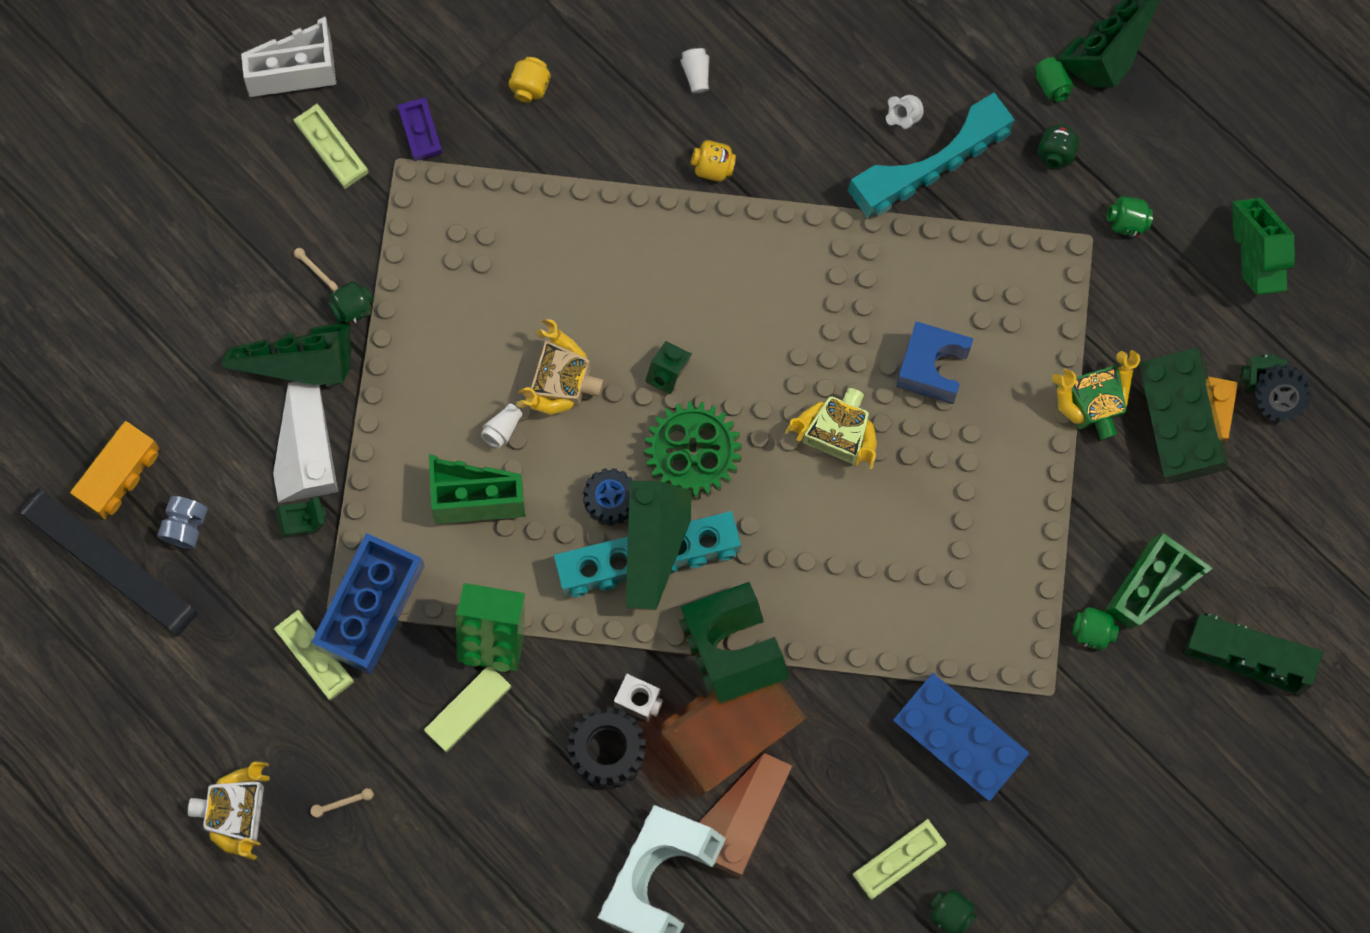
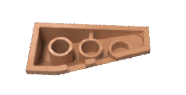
(745, 811)

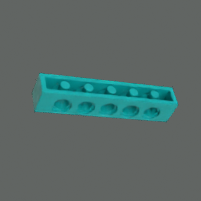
(570, 563)

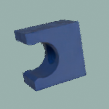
(918, 368)

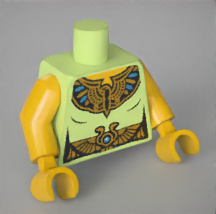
(838, 428)

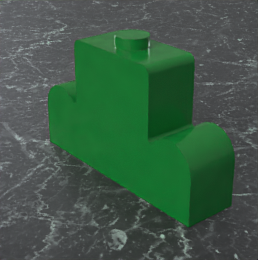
(1265, 246)

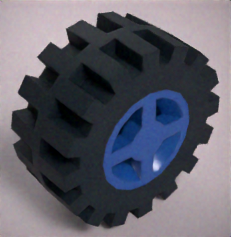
(607, 486)

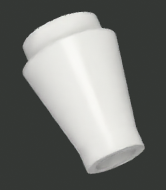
(696, 68)
(500, 428)

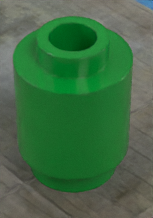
(1053, 79)

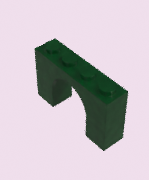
(731, 671)

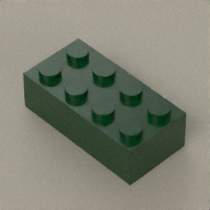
(1183, 415)

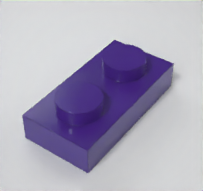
(420, 129)

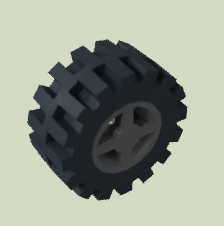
(1282, 403)

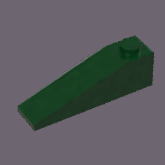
(1112, 46)

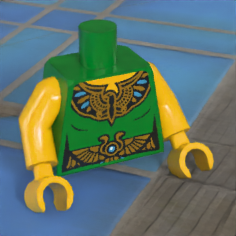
(1097, 395)

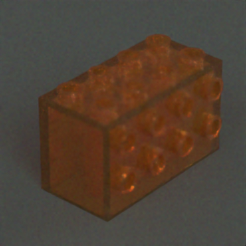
(723, 737)

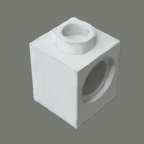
(632, 686)

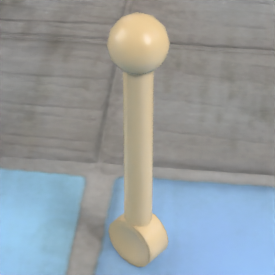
(299, 253)
(317, 811)

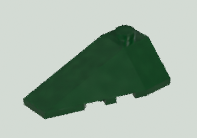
(307, 359)
(655, 534)

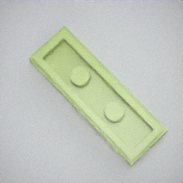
(331, 146)
(323, 669)
(467, 708)
(899, 859)

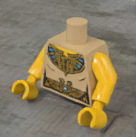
(560, 375)

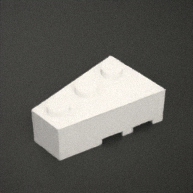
(291, 63)

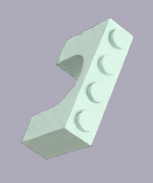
(660, 838)

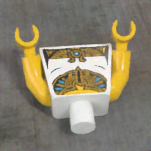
(233, 810)

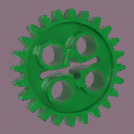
(690, 423)

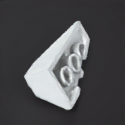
(303, 452)

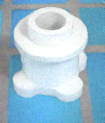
(904, 111)

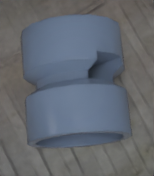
(182, 522)

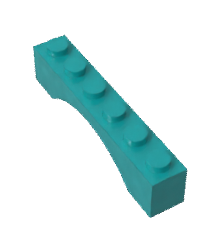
(884, 185)

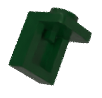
(1257, 365)
(667, 367)
(301, 518)

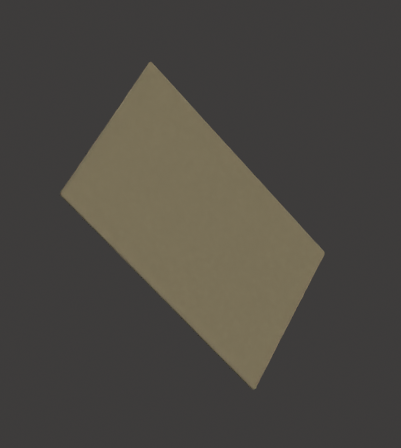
(885, 572)

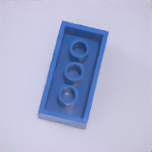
(368, 603)
(961, 736)

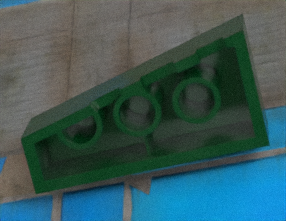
(1254, 654)

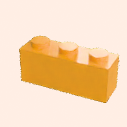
(115, 470)

